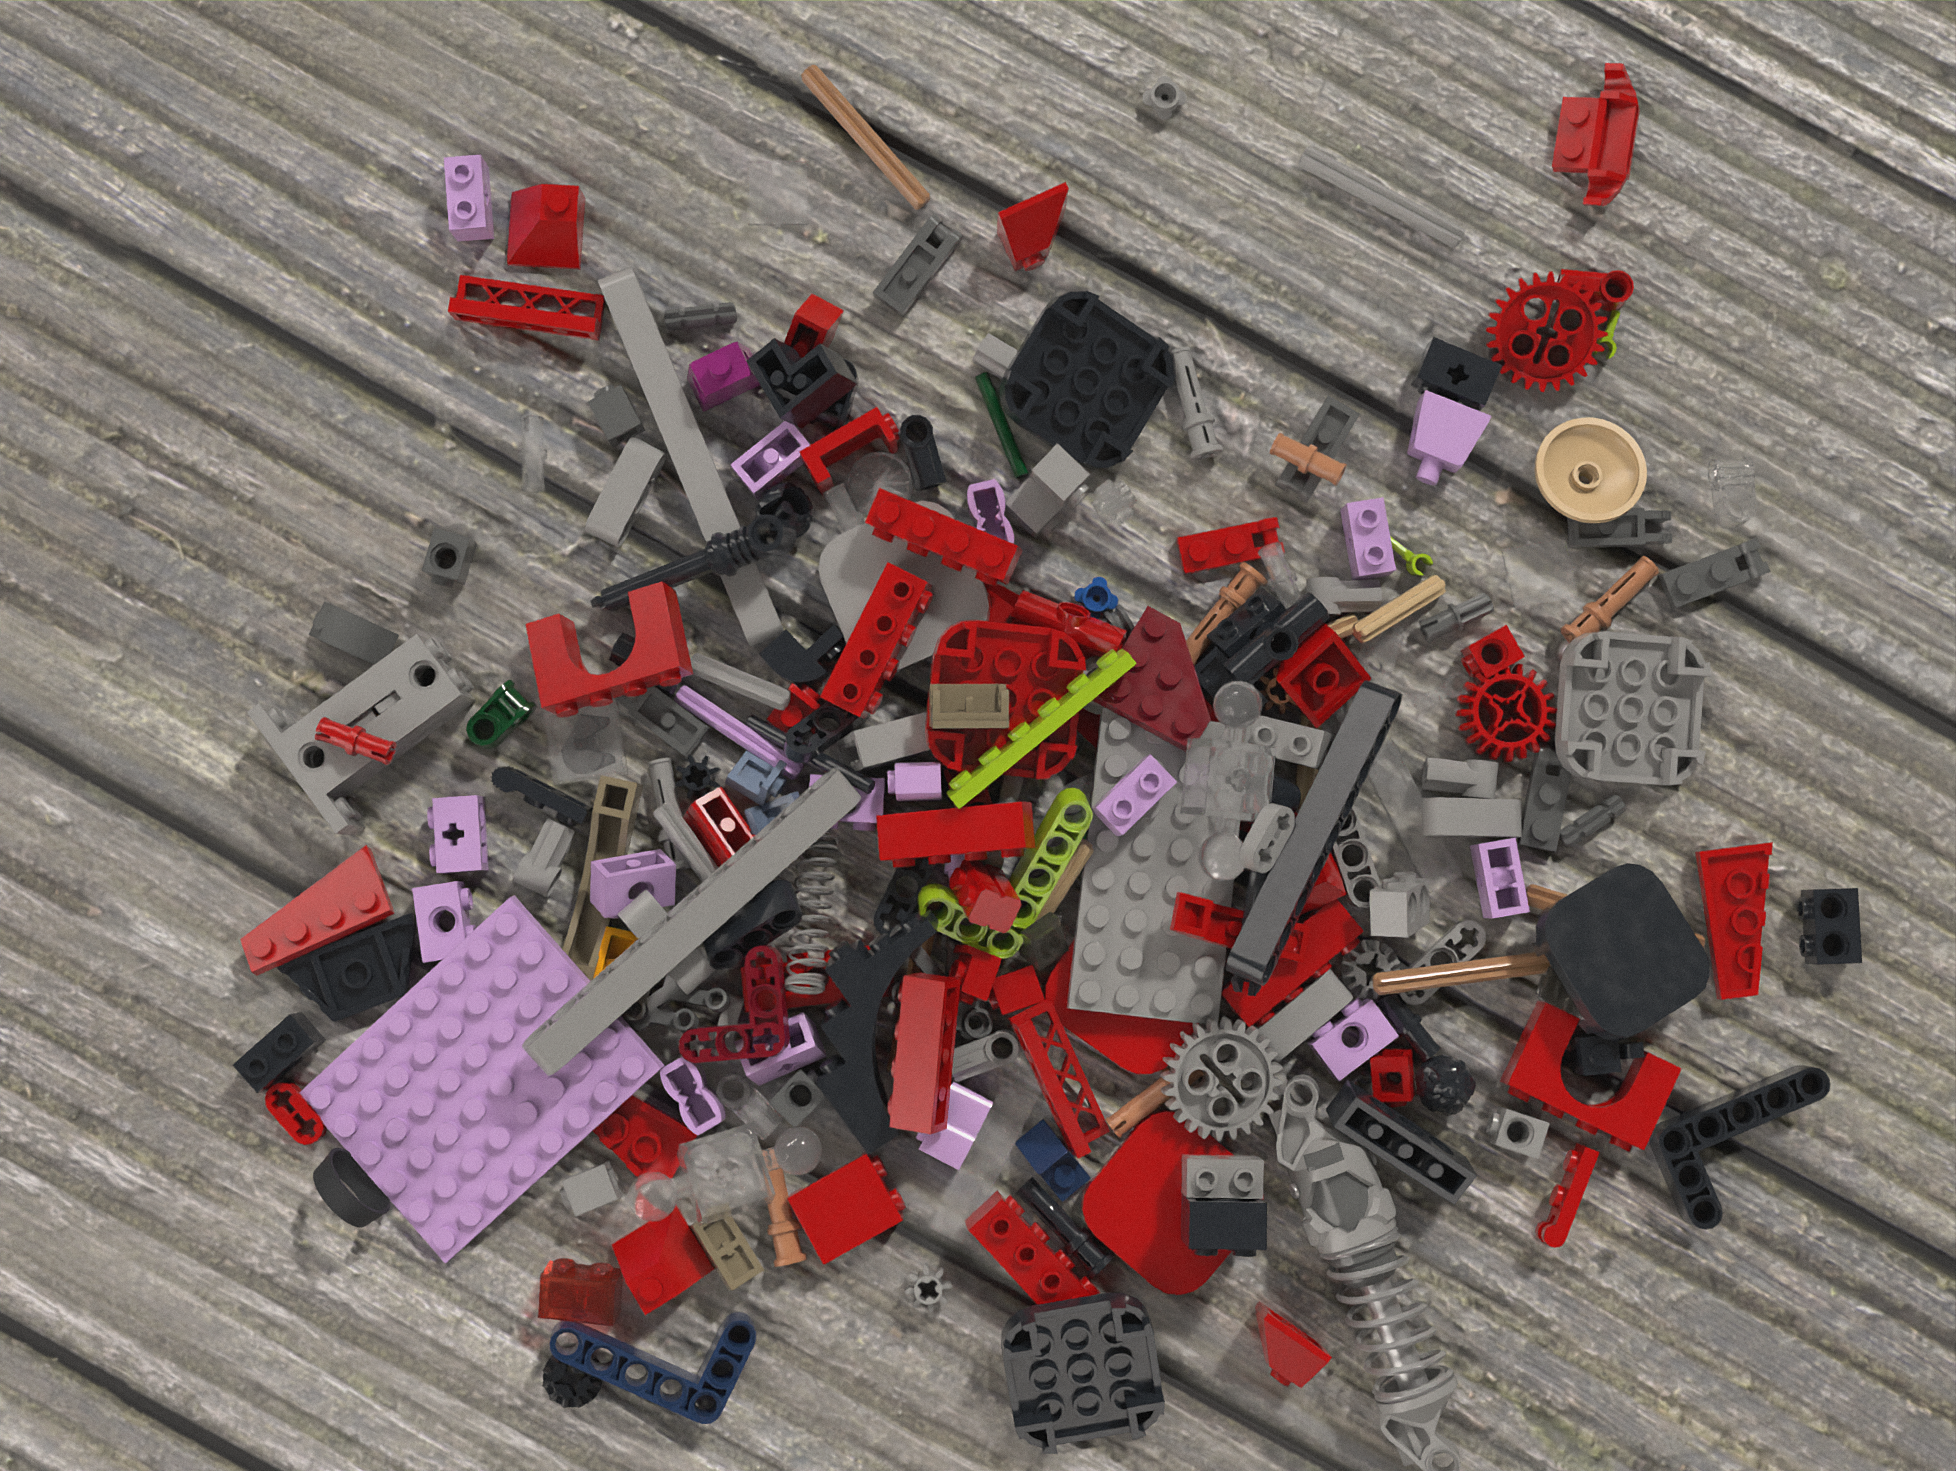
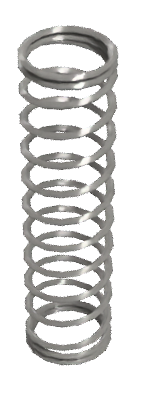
(808, 978)

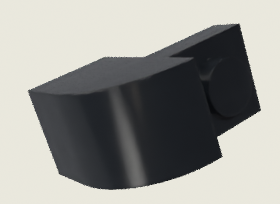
(800, 665)

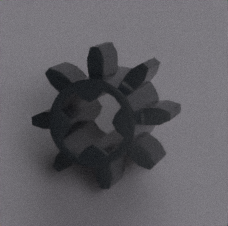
(688, 773)

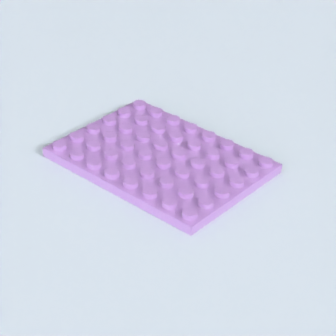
(452, 1104)

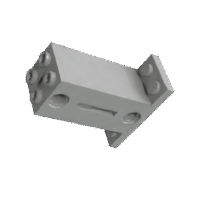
(385, 700)

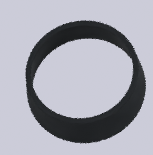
(327, 1179)

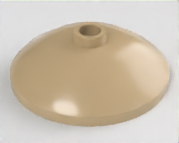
(1603, 456)

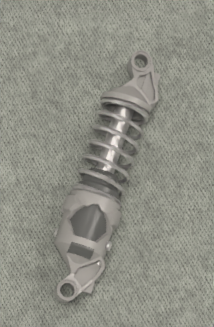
(1356, 1230)

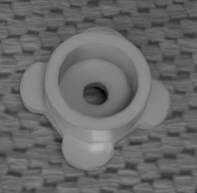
(1166, 87)

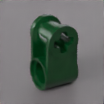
(501, 714)

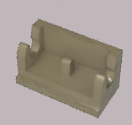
(968, 706)
(728, 1251)

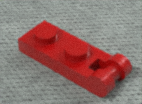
(1225, 546)
(1567, 1196)

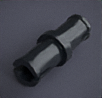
(1408, 1026)

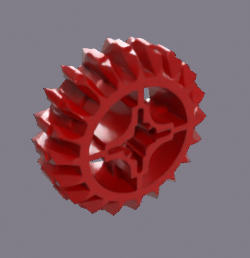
(1533, 729)

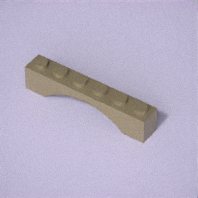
(609, 837)

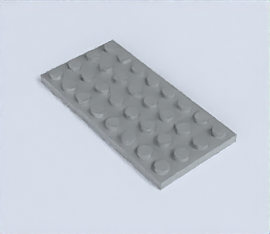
(1128, 891)

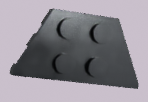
(357, 969)

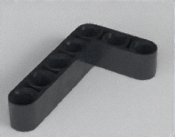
(1724, 1127)

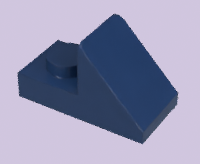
(1052, 1160)

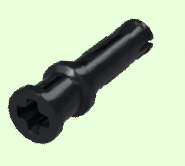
(1076, 1240)

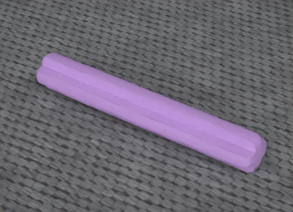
(735, 730)

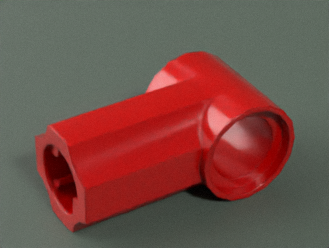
(1597, 282)

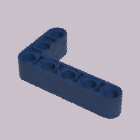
(659, 1370)

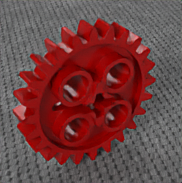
(1578, 341)

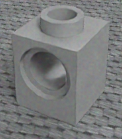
(1532, 1136)
(590, 1189)

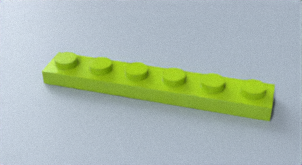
(1052, 716)

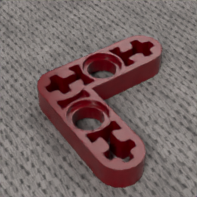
(759, 1019)

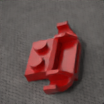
(1599, 136)

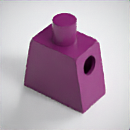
(721, 375)

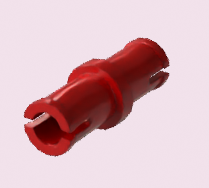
(355, 740)

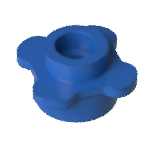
(1099, 588)

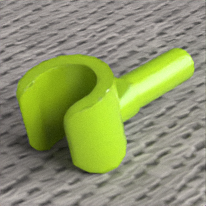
(1610, 328)
(1410, 557)

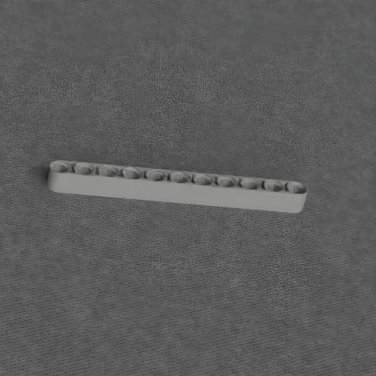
(687, 446)
(691, 922)

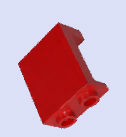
(847, 441)
(847, 1207)

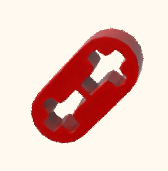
(289, 1119)

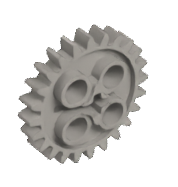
(1197, 1100)

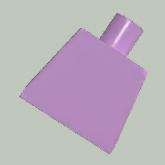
(1443, 435)

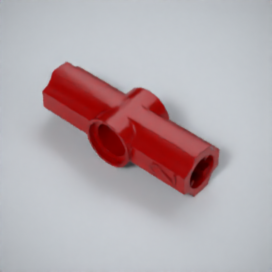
(1089, 633)

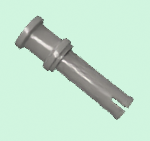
(1197, 420)
(666, 791)

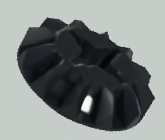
(563, 1393)

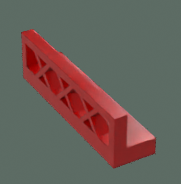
(523, 317)
(1052, 1085)

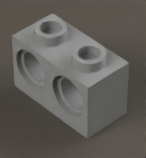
(1292, 741)
(1399, 905)
(1222, 1176)

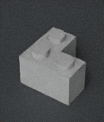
(1048, 491)

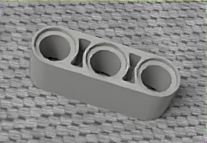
(625, 492)
(1471, 818)
(1364, 869)
(646, 912)
(1305, 1014)

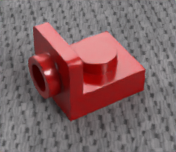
(801, 705)

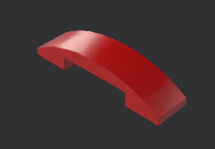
(1221, 925)

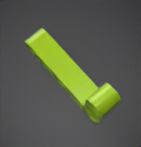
(1033, 890)

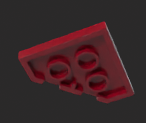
(1163, 686)

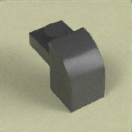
(352, 634)

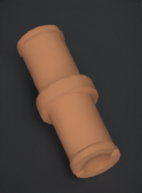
(1308, 459)

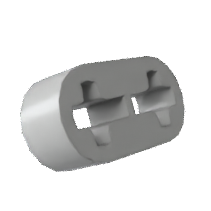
(1267, 838)
(730, 1016)

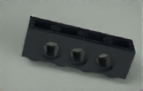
(1401, 1142)

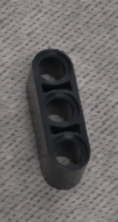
(755, 924)

